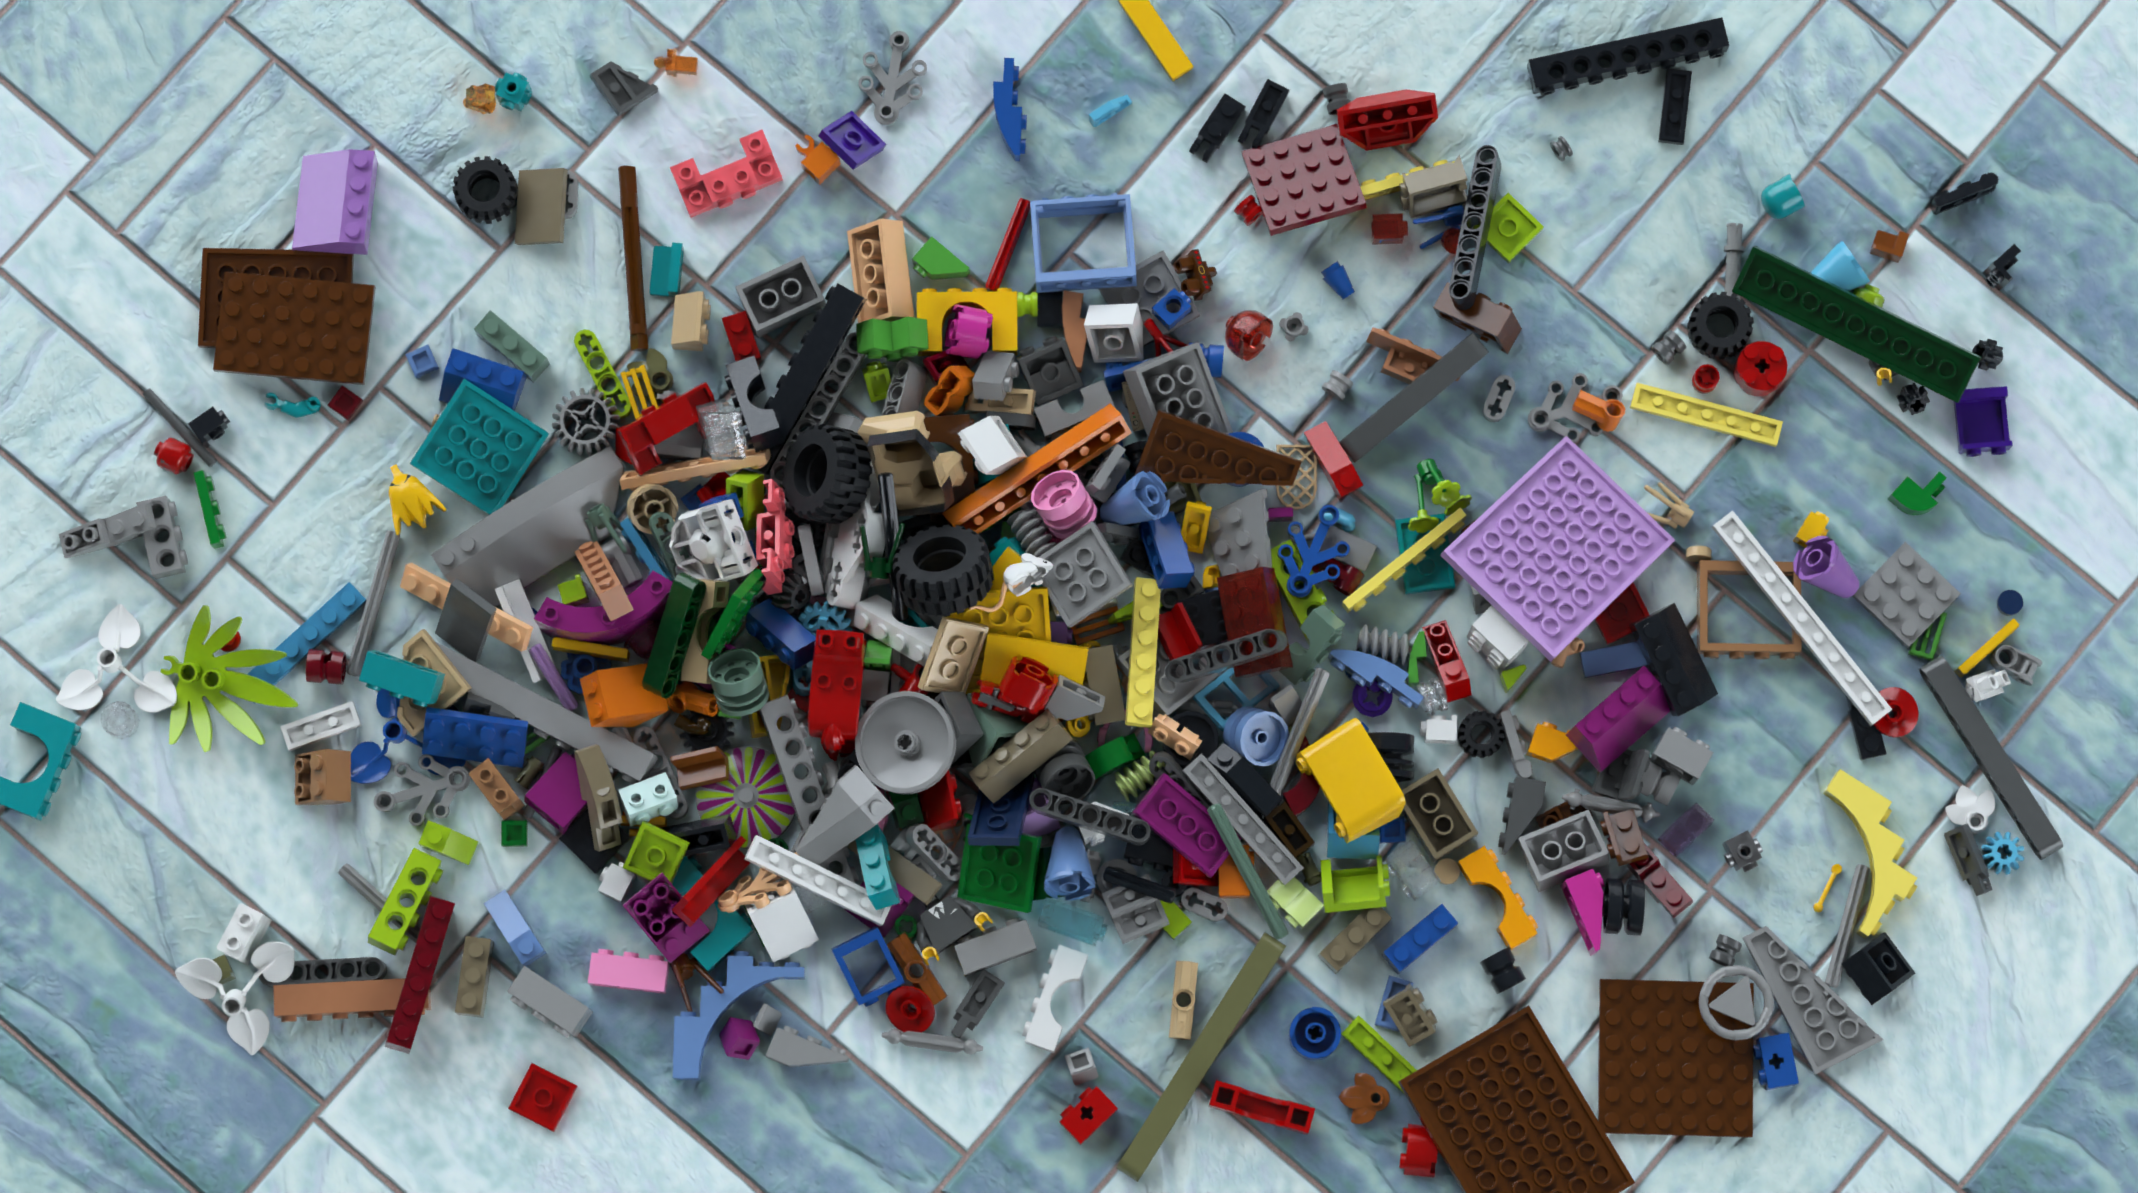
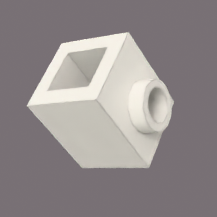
(616, 882)

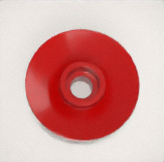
(1904, 710)
(903, 1015)

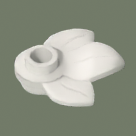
(1971, 806)

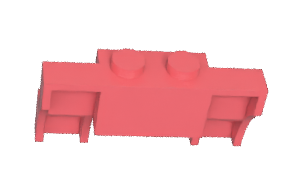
(730, 181)
(774, 538)

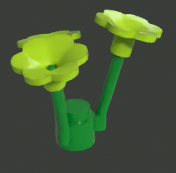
(1444, 493)

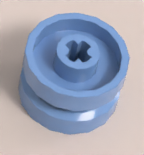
(1256, 735)

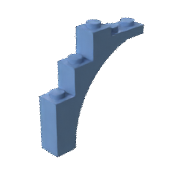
(693, 1032)

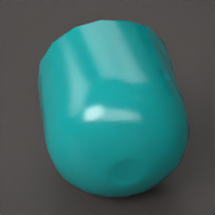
(1782, 198)

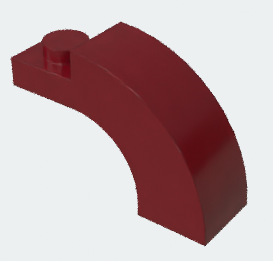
(1304, 792)

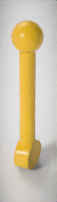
(1835, 869)

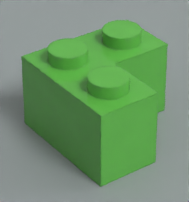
(892, 339)

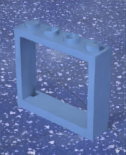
(1088, 278)

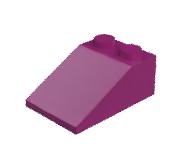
(1585, 901)

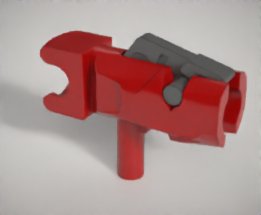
(991, 699)

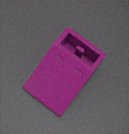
(654, 914)

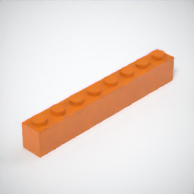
(1016, 485)

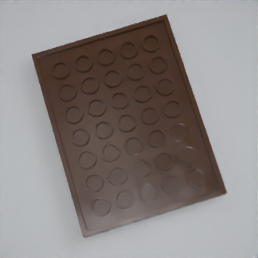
(1514, 1116)

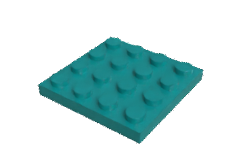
(479, 448)

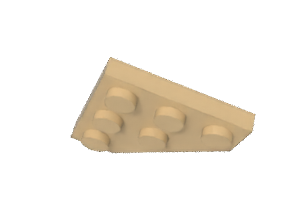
(425, 652)

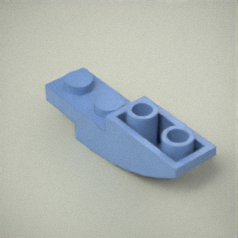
(1368, 668)

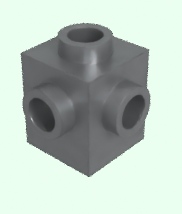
(1748, 845)

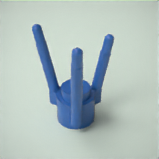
(1451, 217)

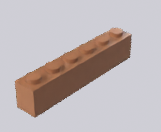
(603, 580)
(339, 999)

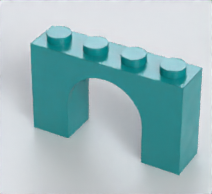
(59, 737)
(730, 927)

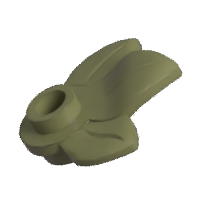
(656, 367)

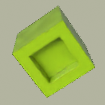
(573, 592)

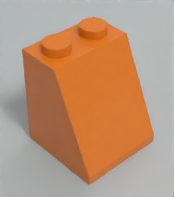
(618, 698)

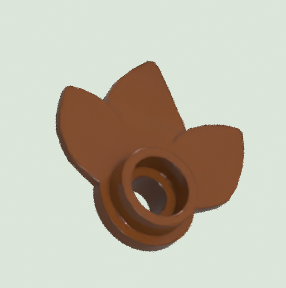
(1360, 1098)

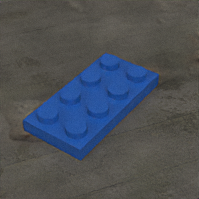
(474, 737)

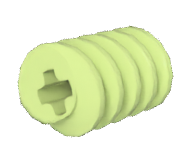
(1137, 778)

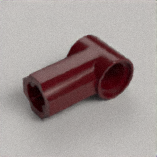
(1348, 579)

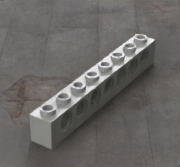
(770, 714)

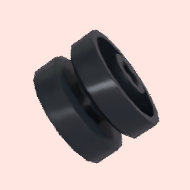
(1201, 726)
(1620, 906)

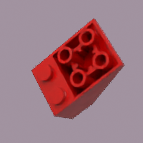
(938, 804)

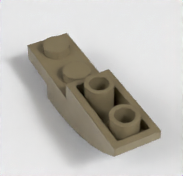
(601, 797)

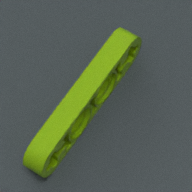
(604, 373)

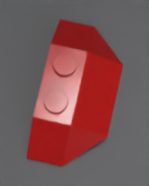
(1387, 118)

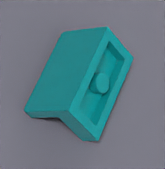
(666, 270)

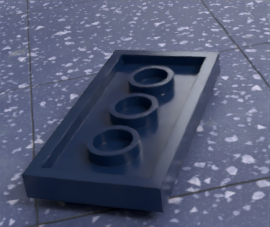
(1001, 821)

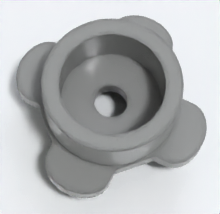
(1295, 319)

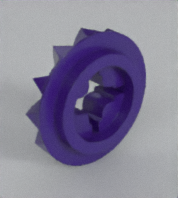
(1370, 709)

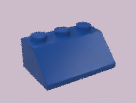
(492, 377)

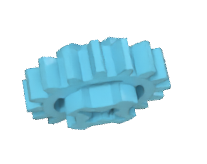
(829, 618)

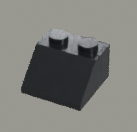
(1878, 968)

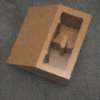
(323, 777)

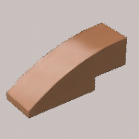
(1073, 326)

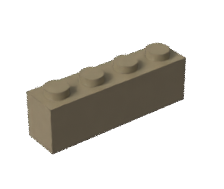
(1020, 756)

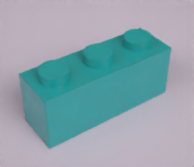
(401, 678)

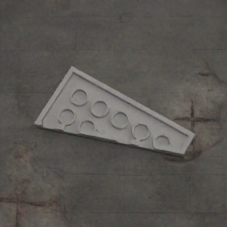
(1240, 534)
(1814, 1012)

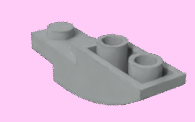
(107, 532)

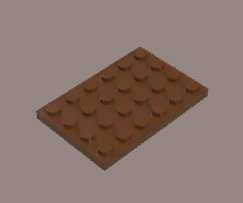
(269, 262)
(294, 328)

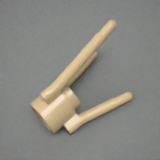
(1679, 512)

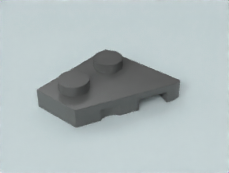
(621, 88)

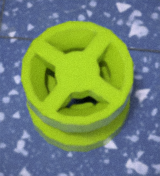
(1027, 304)

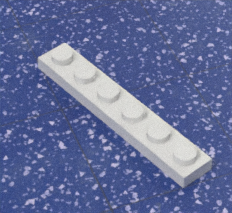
(814, 879)

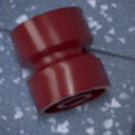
(326, 666)

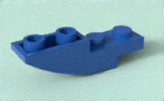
(1009, 117)

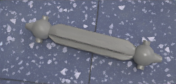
(1611, 805)
(932, 1041)

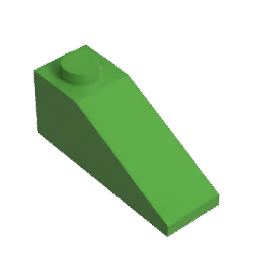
(878, 656)

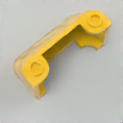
(1353, 780)

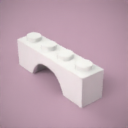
(877, 619)
(1065, 968)

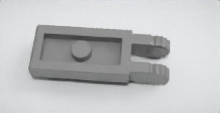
(1515, 746)

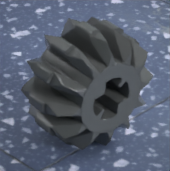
(794, 594)

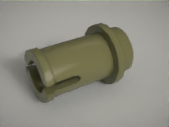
(529, 772)
(1309, 870)

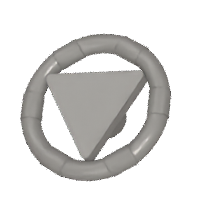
(1736, 1002)

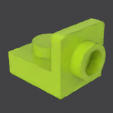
(877, 380)

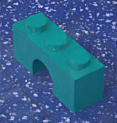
(874, 859)

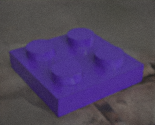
(852, 140)

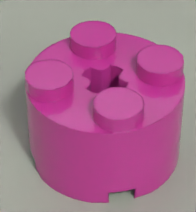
(968, 332)

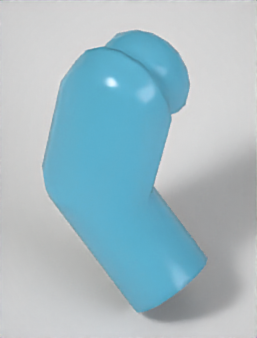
(1345, 519)

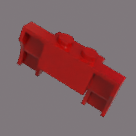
(660, 424)

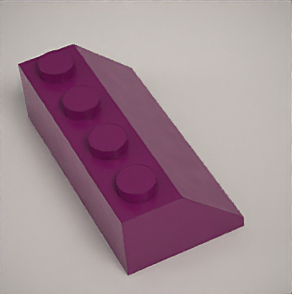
(1620, 719)

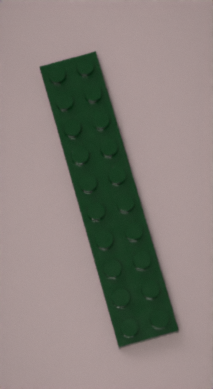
(1856, 324)

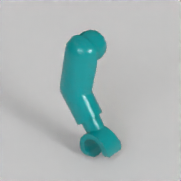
(296, 409)

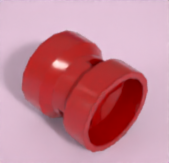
(1706, 374)

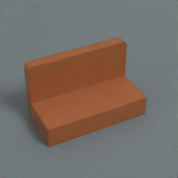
(701, 767)

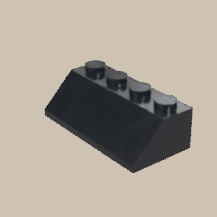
(1674, 659)

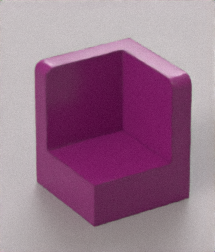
(739, 1038)

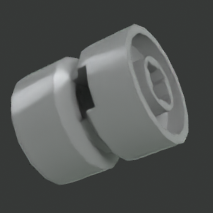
(1659, 784)

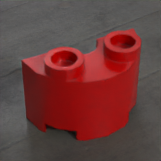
(1420, 1152)

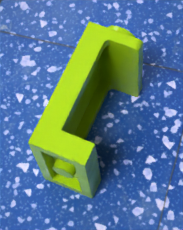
(1354, 887)

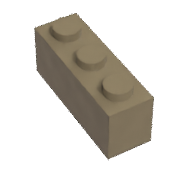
(1103, 678)
(1354, 938)
(474, 976)

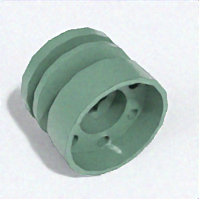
(738, 682)

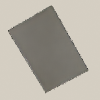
(541, 206)

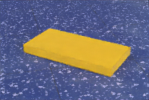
(1058, 657)

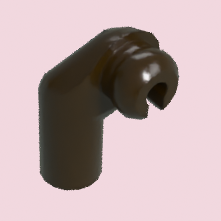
(692, 727)

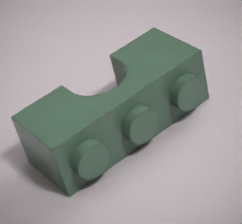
(512, 346)
(1322, 630)

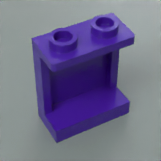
(1982, 421)

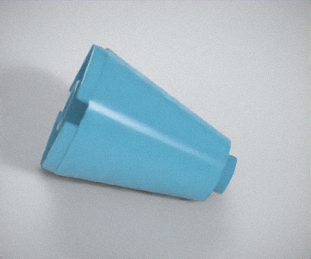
(1841, 269)

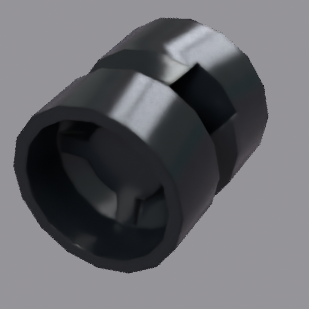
(1502, 969)

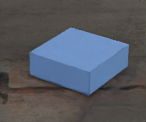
(422, 361)

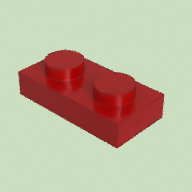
(741, 336)

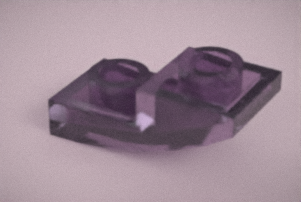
(1685, 829)

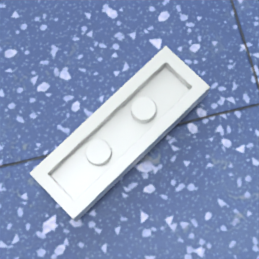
(321, 726)

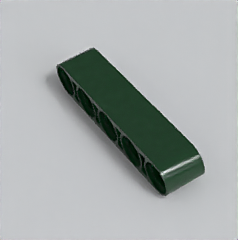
(674, 635)

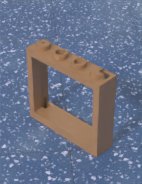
(1738, 650)

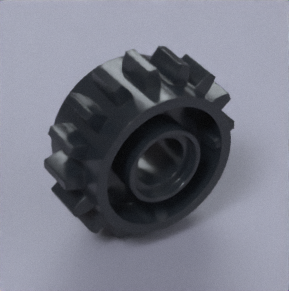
(717, 738)

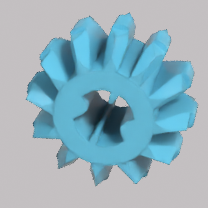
(1995, 857)

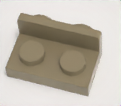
(1410, 1015)

